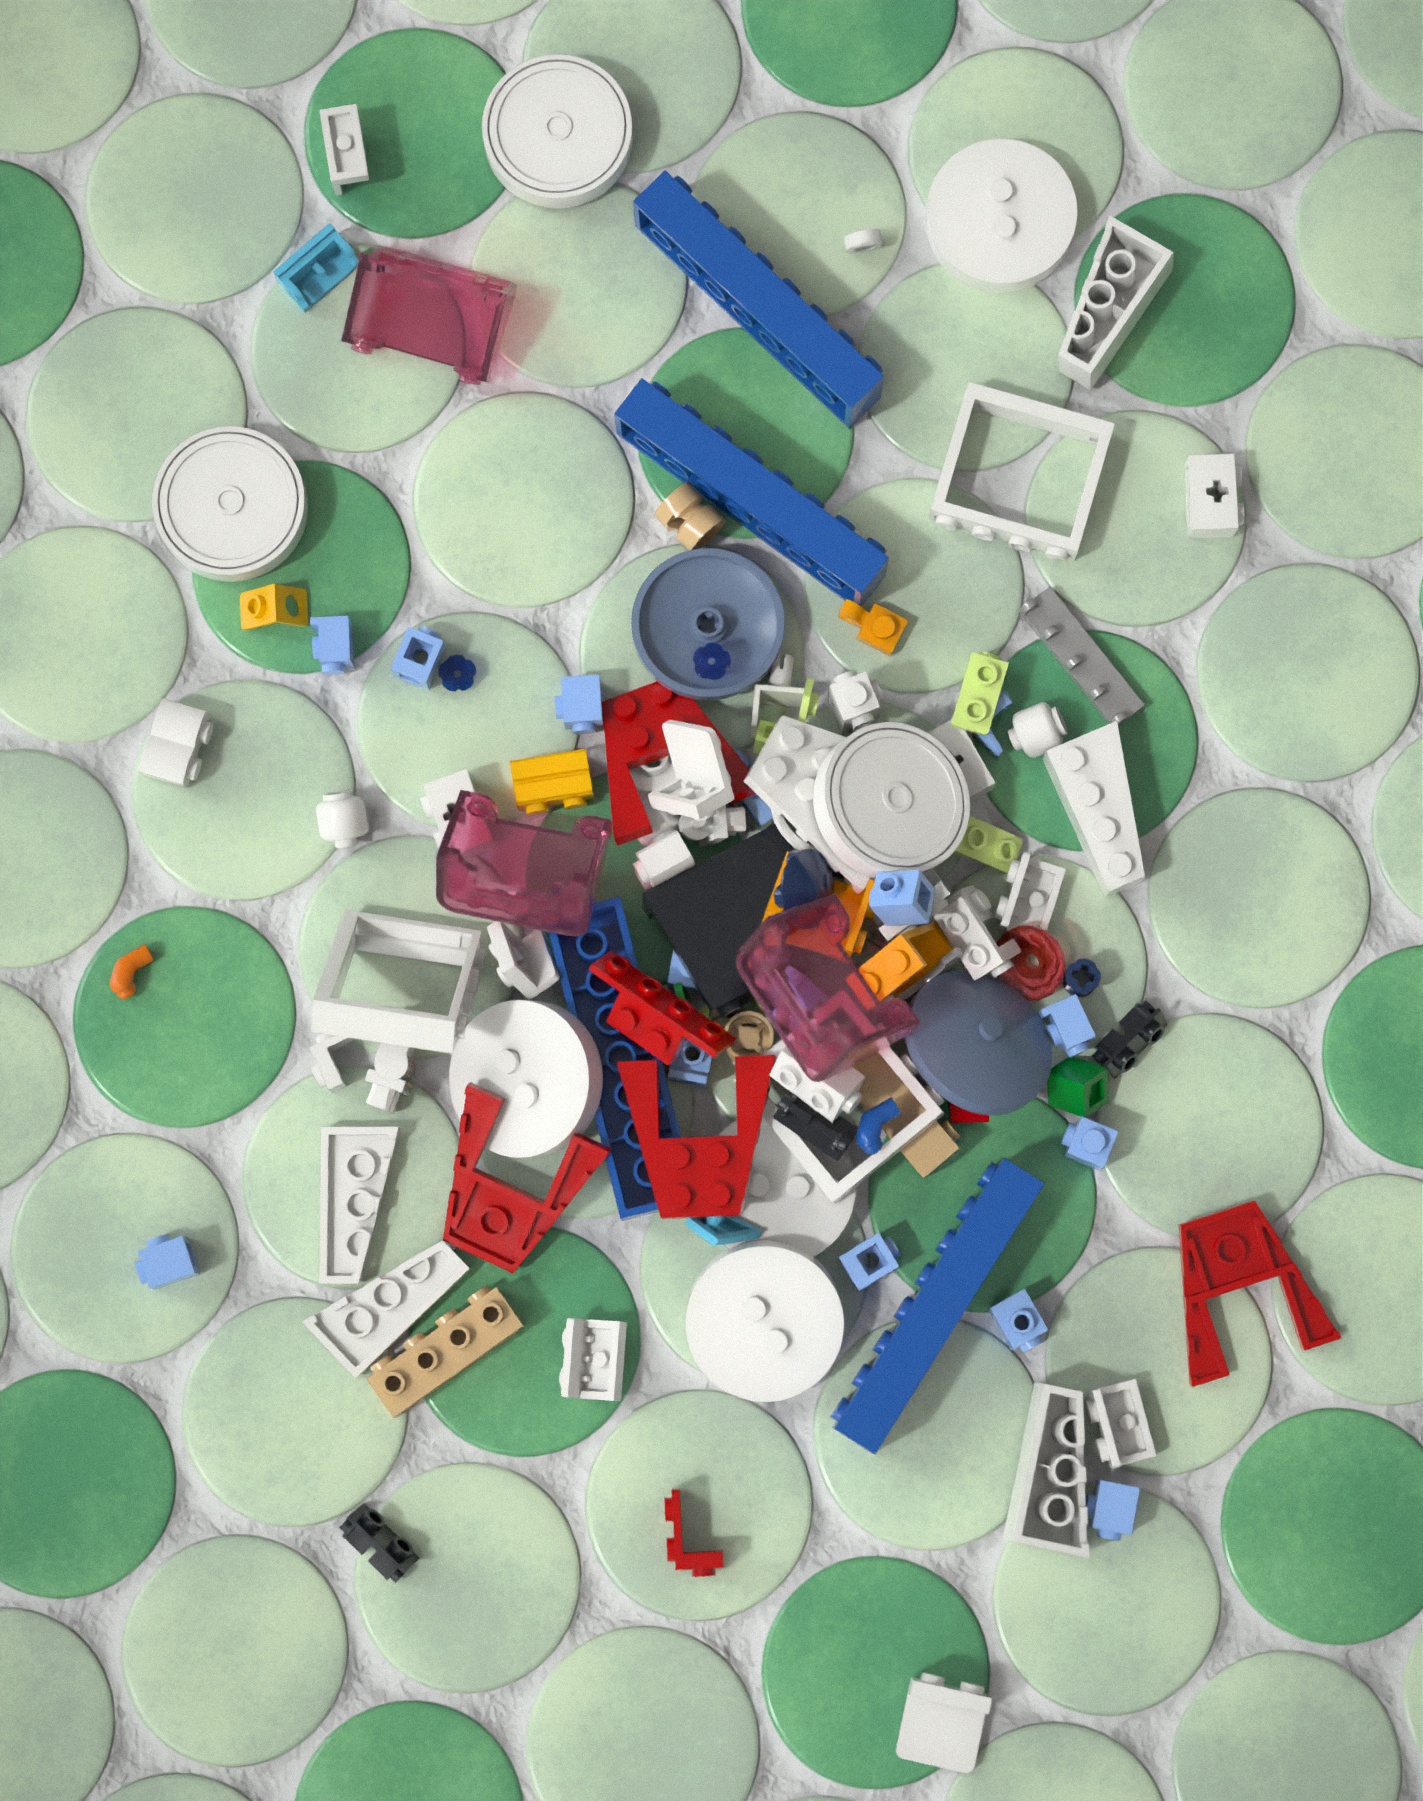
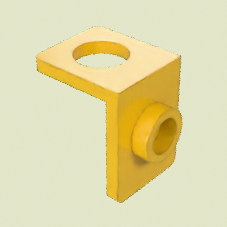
(267, 606)

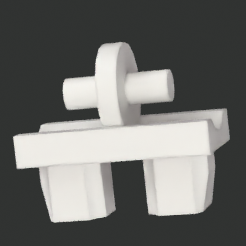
(714, 829)

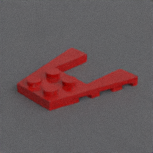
(637, 738)
(698, 1173)
(494, 1216)
(1230, 1253)

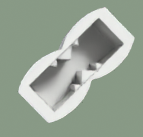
(175, 743)
(662, 861)

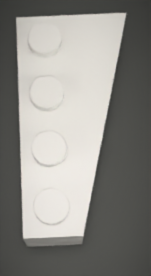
(1115, 295)
(1097, 799)
(1051, 1475)

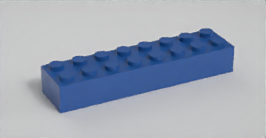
(758, 298)
(751, 493)
(591, 1003)
(937, 1306)

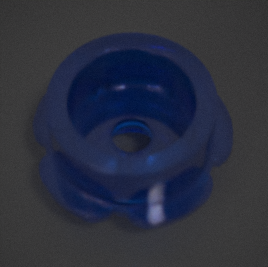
(455, 663)
(716, 670)

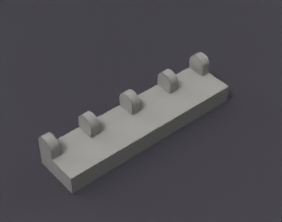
(1081, 657)

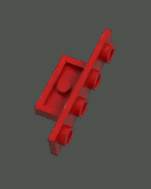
(655, 1015)

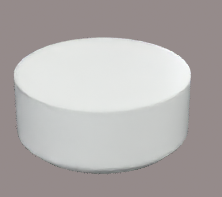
(863, 241)

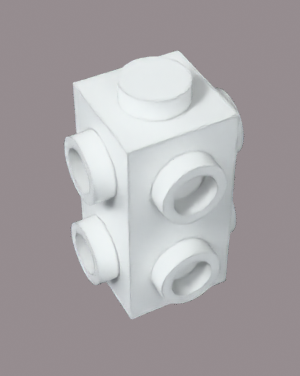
(854, 701)
(826, 1097)

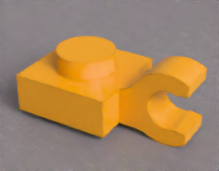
(878, 628)

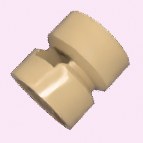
(687, 514)
(752, 1034)

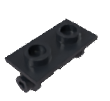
(1144, 1028)
(812, 1126)
(393, 1553)

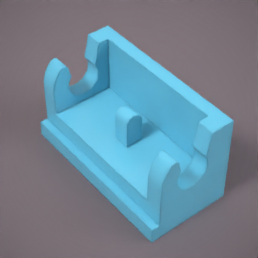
(316, 268)

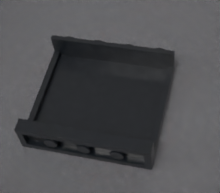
(715, 911)

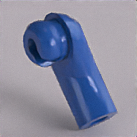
(871, 1125)

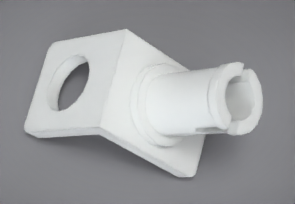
(778, 691)

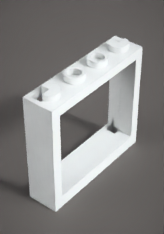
(1036, 415)
(407, 940)
(814, 1166)

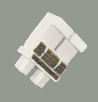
(393, 1071)

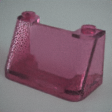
(428, 311)
(520, 869)
(816, 990)

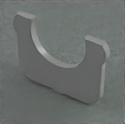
(945, 965)

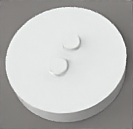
(557, 131)
(1001, 215)
(230, 503)
(891, 800)
(542, 1067)
(787, 1200)
(764, 1321)

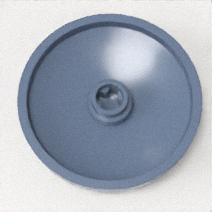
(705, 600)
(979, 1043)

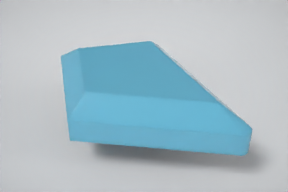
(723, 1230)

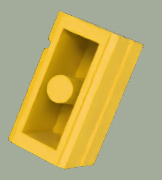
(552, 781)

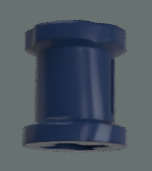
(1092, 972)

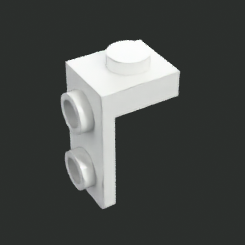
(969, 933)
(326, 1070)

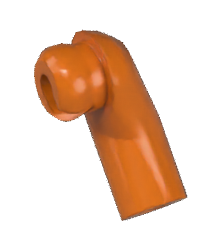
(125, 970)

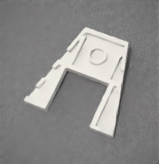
(786, 780)

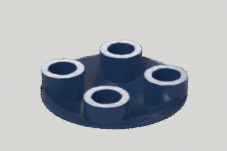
(804, 879)

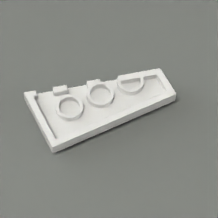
(351, 1191)
(378, 1314)

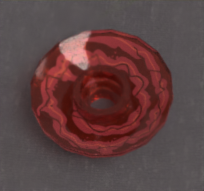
(1026, 978)

